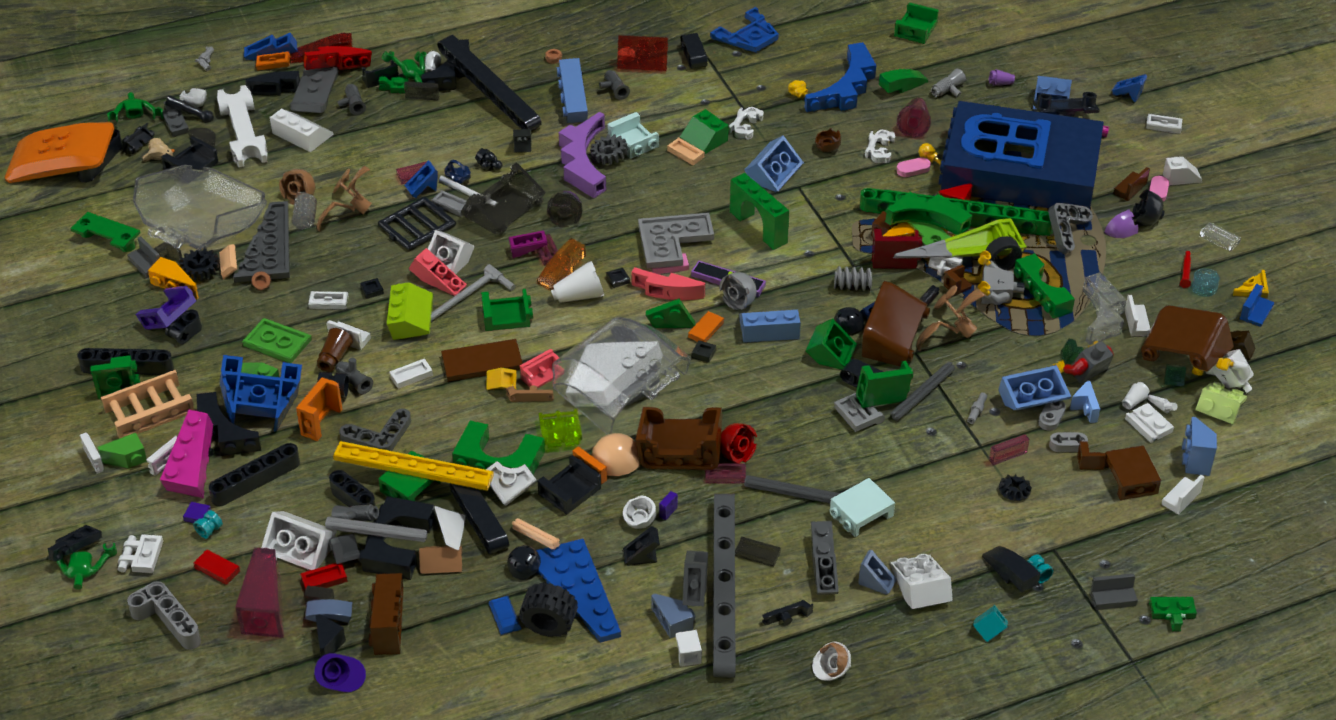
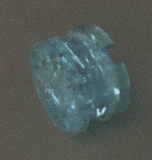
(1205, 284)

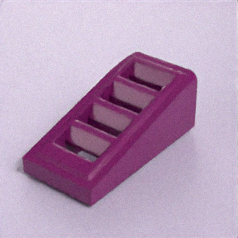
(523, 243)

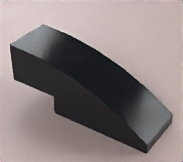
(273, 83)
(1012, 568)

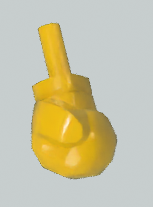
(798, 88)
(927, 151)

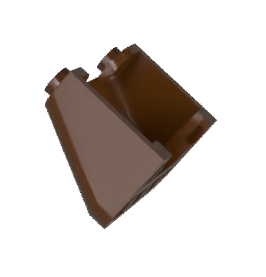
(893, 325)
(1189, 332)
(679, 442)

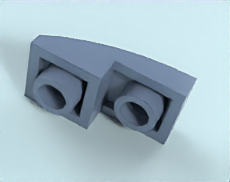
(329, 608)

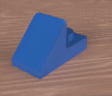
(1132, 86)
(426, 176)

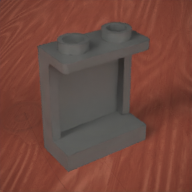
(695, 578)

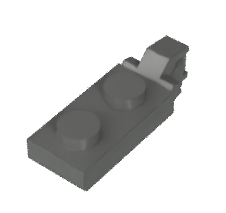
(174, 121)

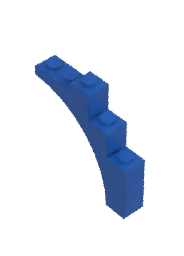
(846, 90)

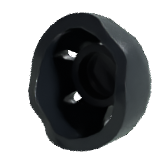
(849, 319)
(521, 556)

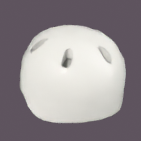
(639, 518)

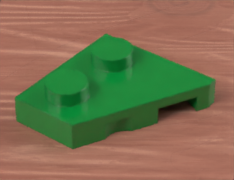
(670, 316)

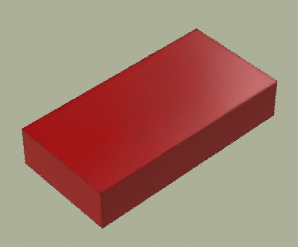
(216, 566)
(325, 576)

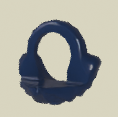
(457, 174)

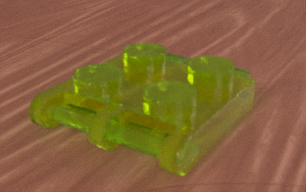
(560, 429)

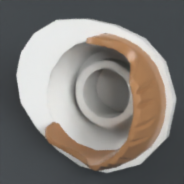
(831, 661)

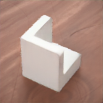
(689, 648)

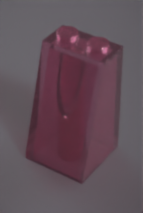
(260, 598)

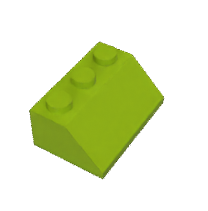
(409, 311)

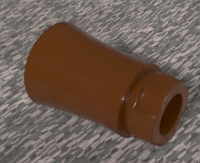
(334, 348)

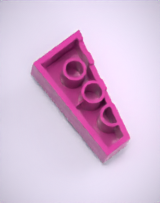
(189, 457)

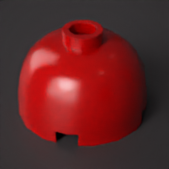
(738, 442)

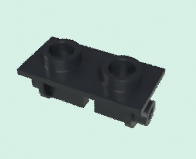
(132, 144)

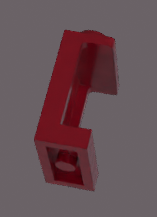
(887, 246)

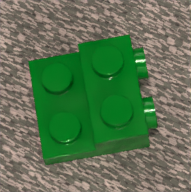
(114, 376)

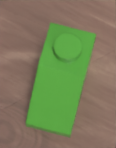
(123, 452)

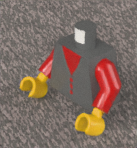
(1089, 362)

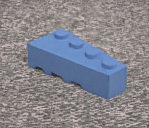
(572, 90)

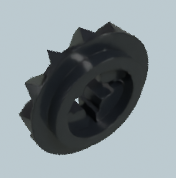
(1014, 493)

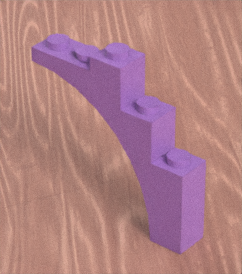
(577, 168)

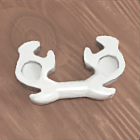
(745, 131)
(880, 155)

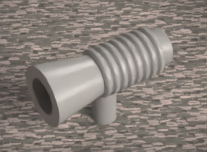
(948, 84)

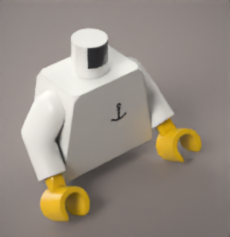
(1231, 371)

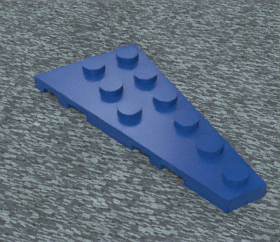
(574, 570)

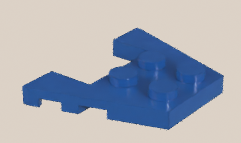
(751, 37)

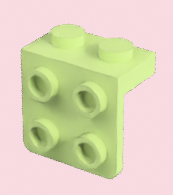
(1220, 402)

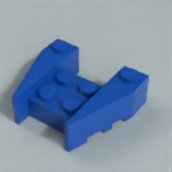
(258, 393)

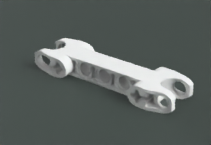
(247, 144)

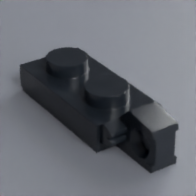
(73, 542)

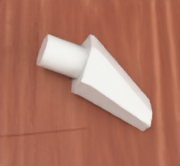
(1162, 403)

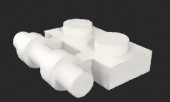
(146, 553)

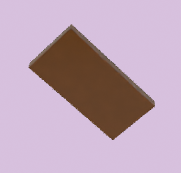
(478, 359)

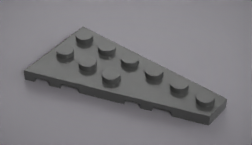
(269, 247)

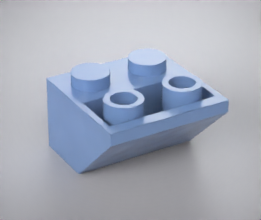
(1055, 87)
(1199, 448)

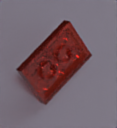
(642, 52)

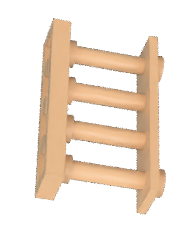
(152, 417)

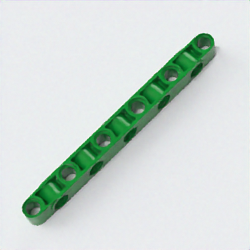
(1025, 219)

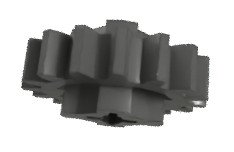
(609, 149)

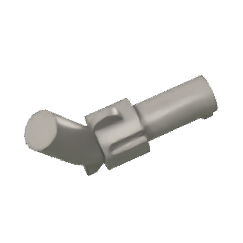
(204, 58)

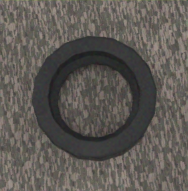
(1001, 244)

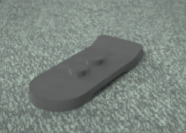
(314, 90)

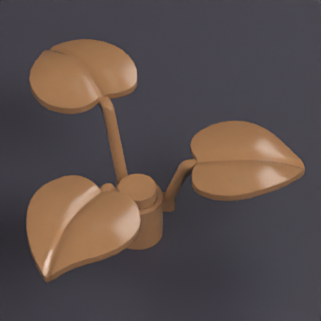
(358, 201)
(963, 323)

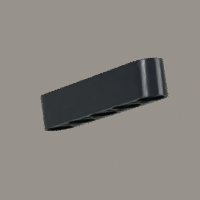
(147, 360)
(254, 474)
(480, 517)

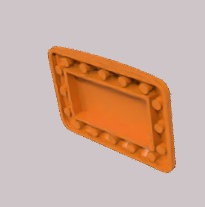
(60, 151)

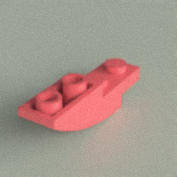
(669, 287)

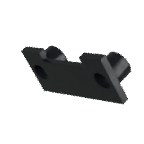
(1048, 105)

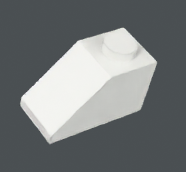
(1180, 171)

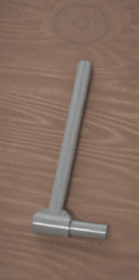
(490, 273)

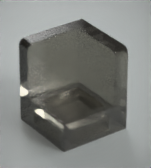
(168, 252)

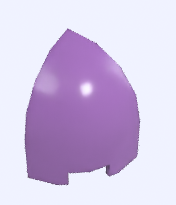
(1122, 225)

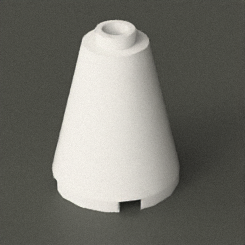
(578, 285)

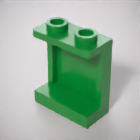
(917, 23)
(506, 312)
(884, 387)
(403, 485)

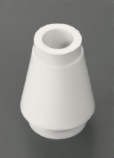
(432, 61)
(1135, 395)

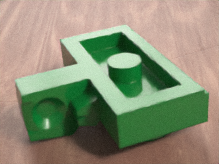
(1173, 609)

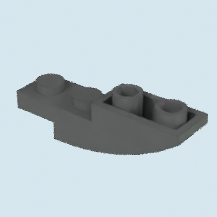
(824, 558)

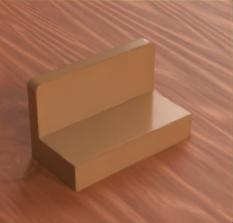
(440, 559)

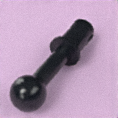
(205, 116)

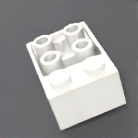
(922, 581)

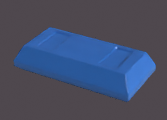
(504, 615)

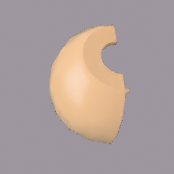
(617, 453)

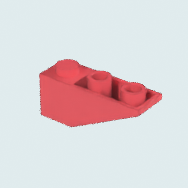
(436, 273)

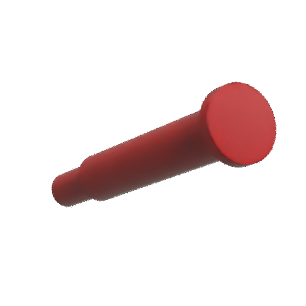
(1185, 281)

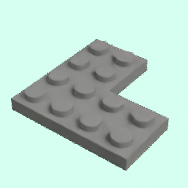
(663, 237)

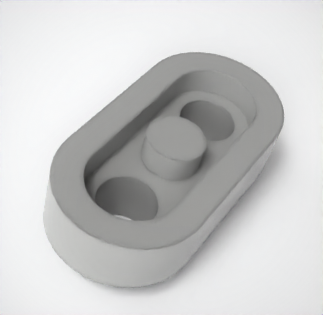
(1052, 415)

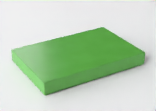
(277, 340)

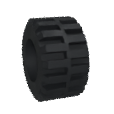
(548, 610)

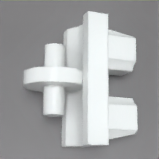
(944, 263)

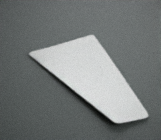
(451, 526)

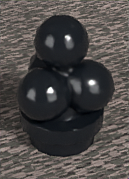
(488, 159)

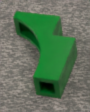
(935, 211)

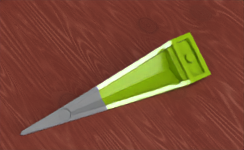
(968, 243)

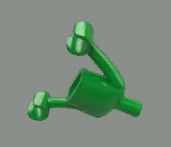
(408, 66)
(133, 108)
(81, 565)

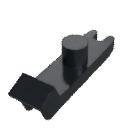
(785, 613)

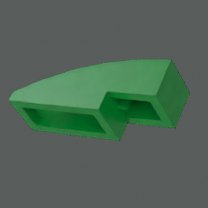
(901, 80)

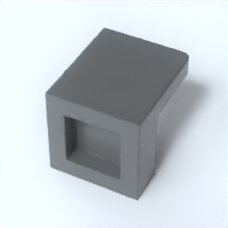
(344, 548)

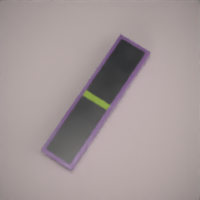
(715, 274)

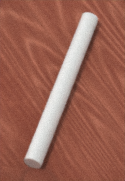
(461, 188)

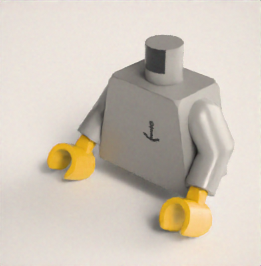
(997, 283)

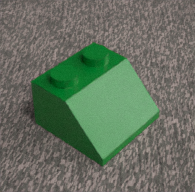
(705, 131)
(831, 345)

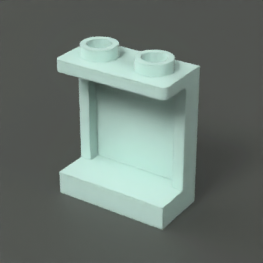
(637, 137)
(861, 505)

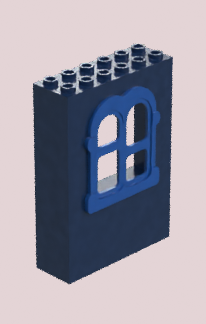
(1061, 164)

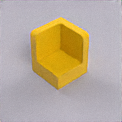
(501, 378)

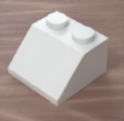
(450, 250)

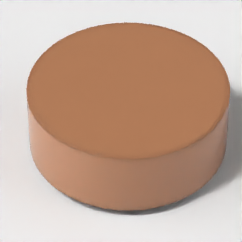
(553, 56)
(261, 280)

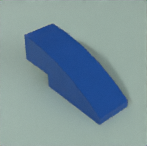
(270, 46)

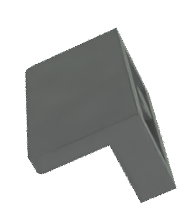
(143, 257)
(1113, 591)

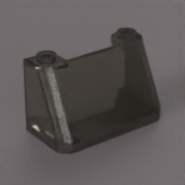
(515, 195)

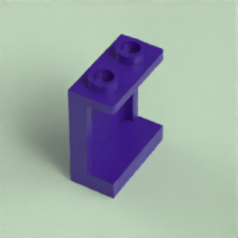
(178, 302)

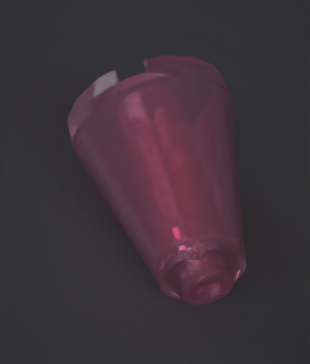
(914, 118)

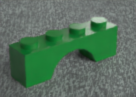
(1055, 300)

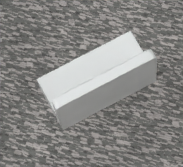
(1136, 318)
(359, 337)
(1183, 494)

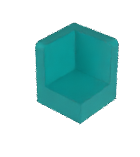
(990, 623)

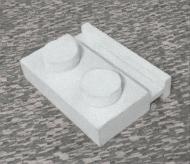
(1149, 422)

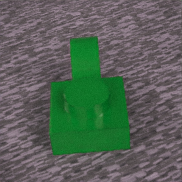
(396, 85)

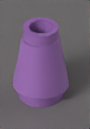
(1001, 78)

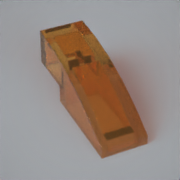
(562, 263)

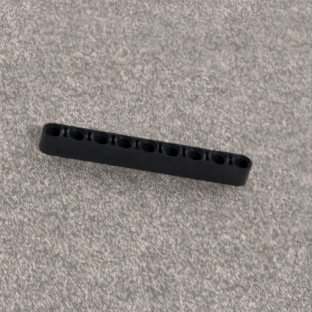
(489, 83)

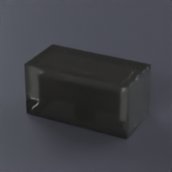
(317, 593)

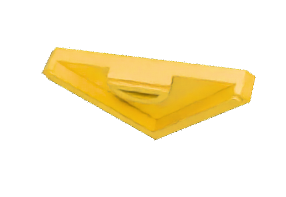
(1248, 286)

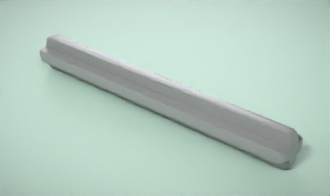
(376, 529)

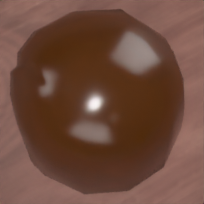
(828, 140)

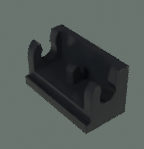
(371, 78)

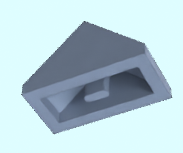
(875, 574)

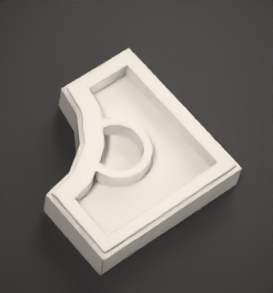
(510, 482)

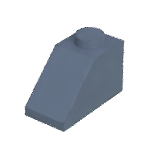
(672, 614)

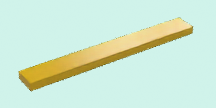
(413, 465)

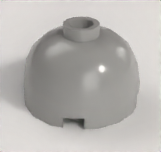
(738, 290)

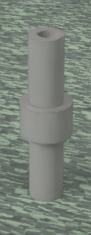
(977, 408)

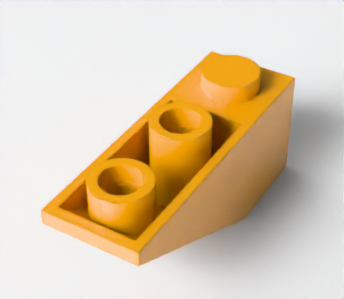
(169, 274)

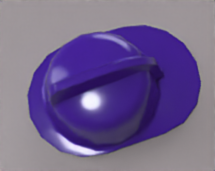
(340, 672)

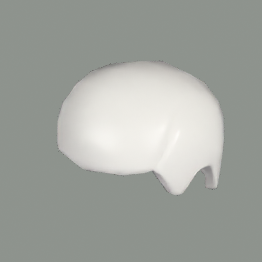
(195, 98)

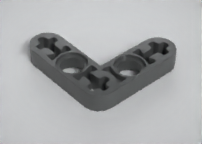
(1065, 240)
(353, 434)

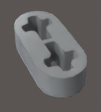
(1067, 441)

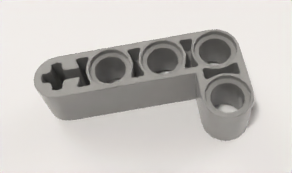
(159, 600)

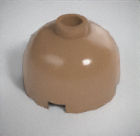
(295, 182)

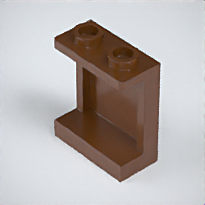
(1133, 472)

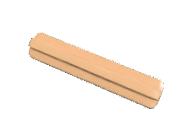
(535, 534)

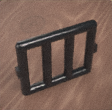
(412, 208)

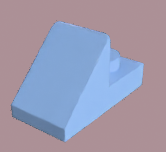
(1086, 400)

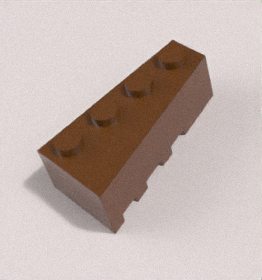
(386, 614)

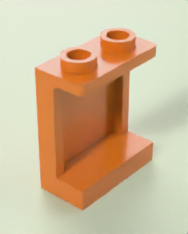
(316, 405)

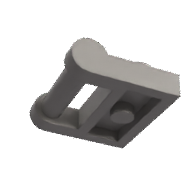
(855, 414)

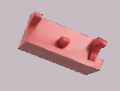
(539, 369)

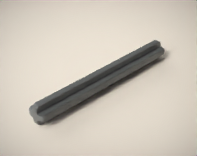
(922, 391)
(789, 489)

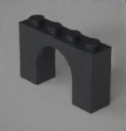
(385, 559)

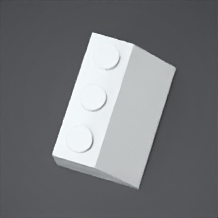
(298, 130)
(298, 539)

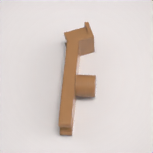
(532, 394)

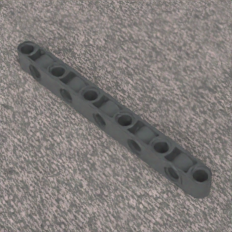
(724, 586)

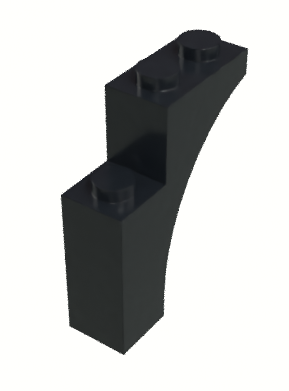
(445, 74)
(231, 437)

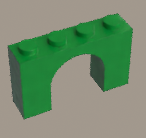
(746, 195)
(474, 439)

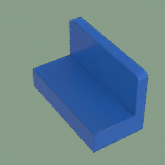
(1256, 308)

